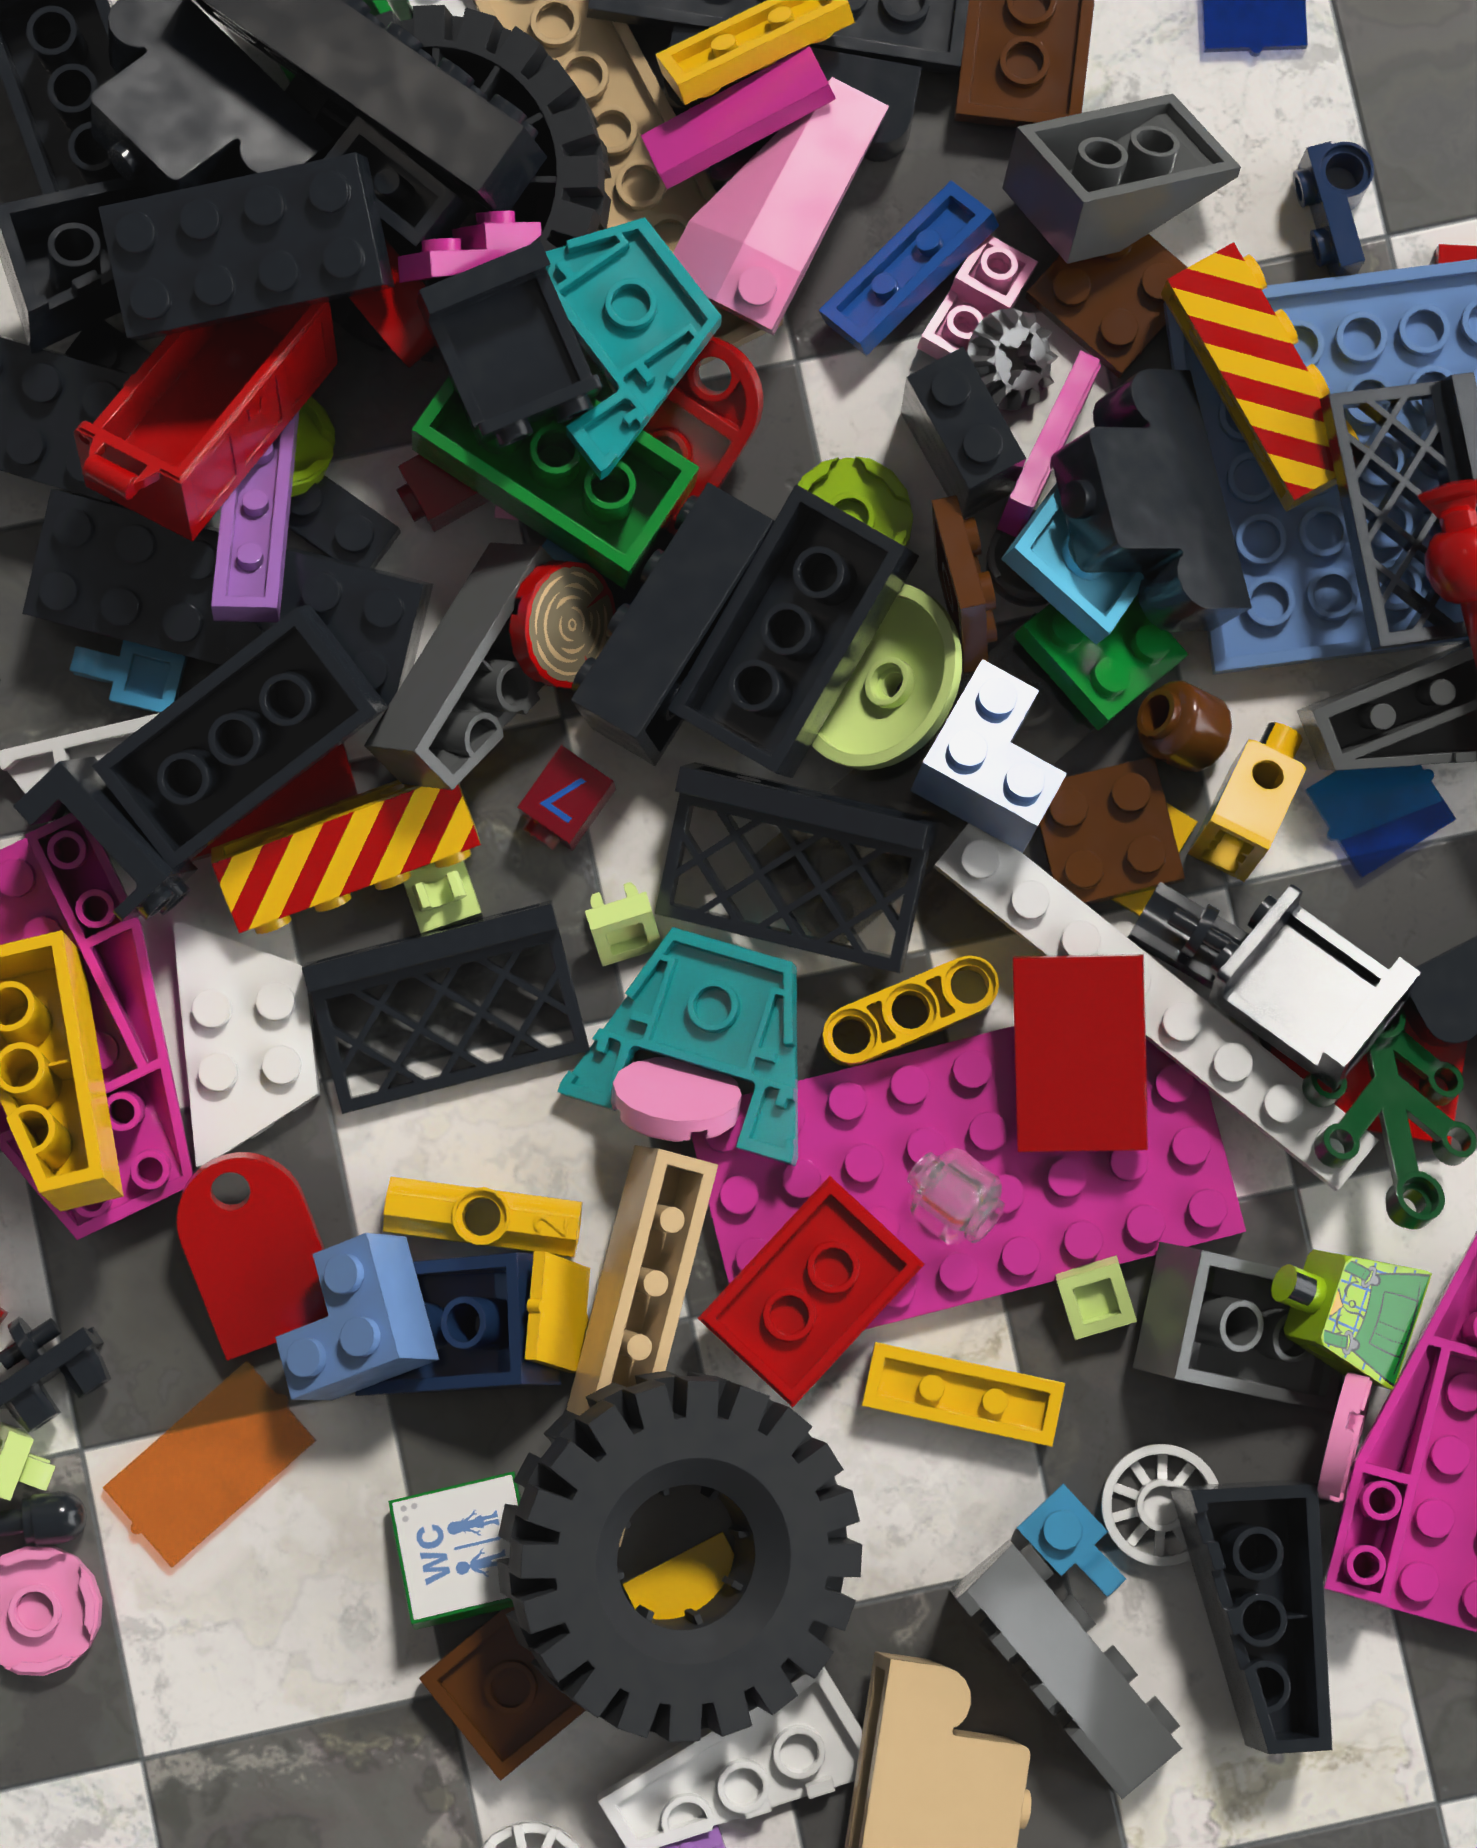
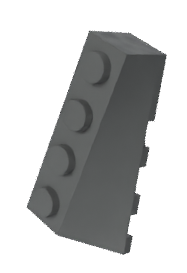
(463, 680)
(1066, 1667)

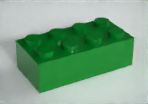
(555, 490)

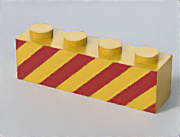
(1256, 370)
(340, 851)

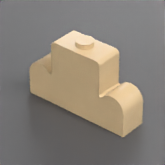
(923, 1778)

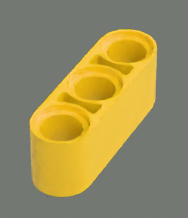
(932, 988)

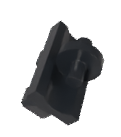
(1184, 933)
(74, 1357)

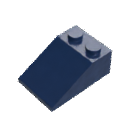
(477, 1327)

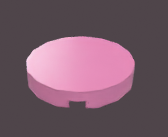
(675, 1098)
(1344, 1437)
(46, 1610)

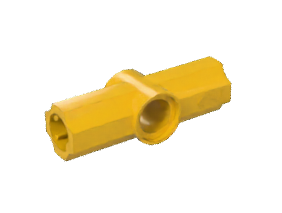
(440, 1213)

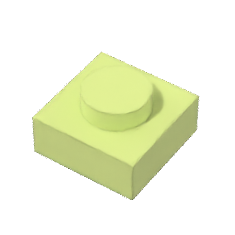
(1096, 1297)

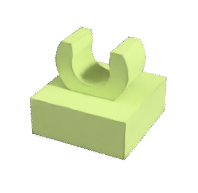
(442, 896)
(623, 926)
(19, 1464)

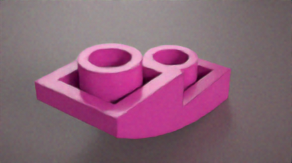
(470, 246)

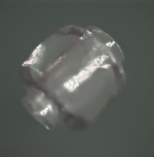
(955, 1196)

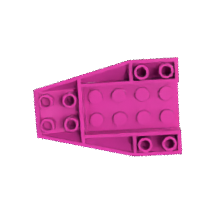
(68, 884)
(1413, 1486)

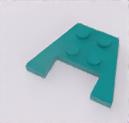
(636, 321)
(714, 1011)

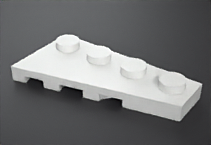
(714, 1780)

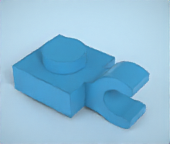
(140, 675)
(1067, 1536)

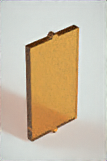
(209, 1464)

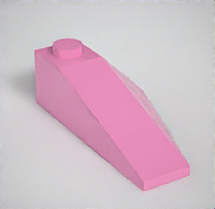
(770, 217)

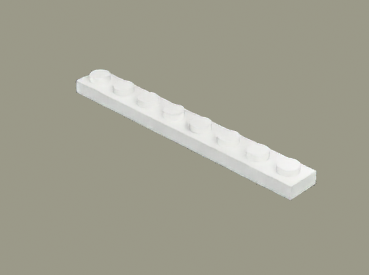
(1176, 1016)

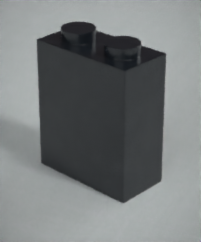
(962, 432)

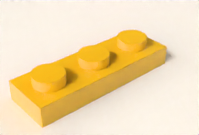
(749, 43)
(963, 1394)

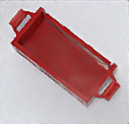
(205, 414)

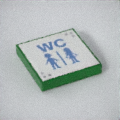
(452, 1549)

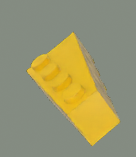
(55, 1073)

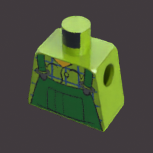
(1352, 1312)

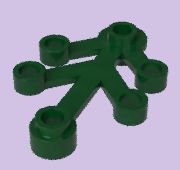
(1395, 1103)

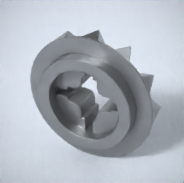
(1010, 330)

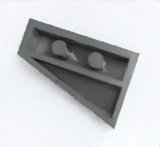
(1400, 718)

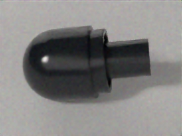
(45, 1518)

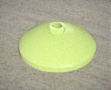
(871, 721)

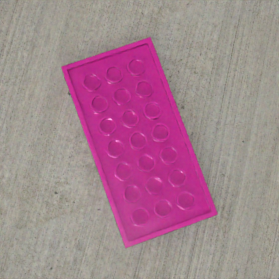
(1060, 1206)

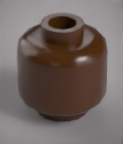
(1184, 726)

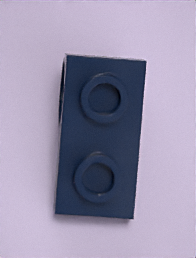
(1335, 237)

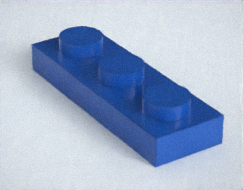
(908, 267)

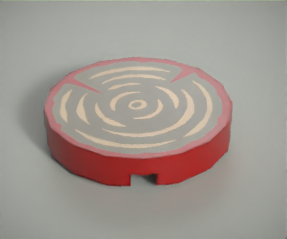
(560, 621)

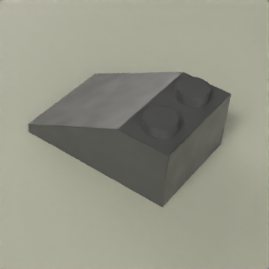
(1113, 174)
(1220, 1328)

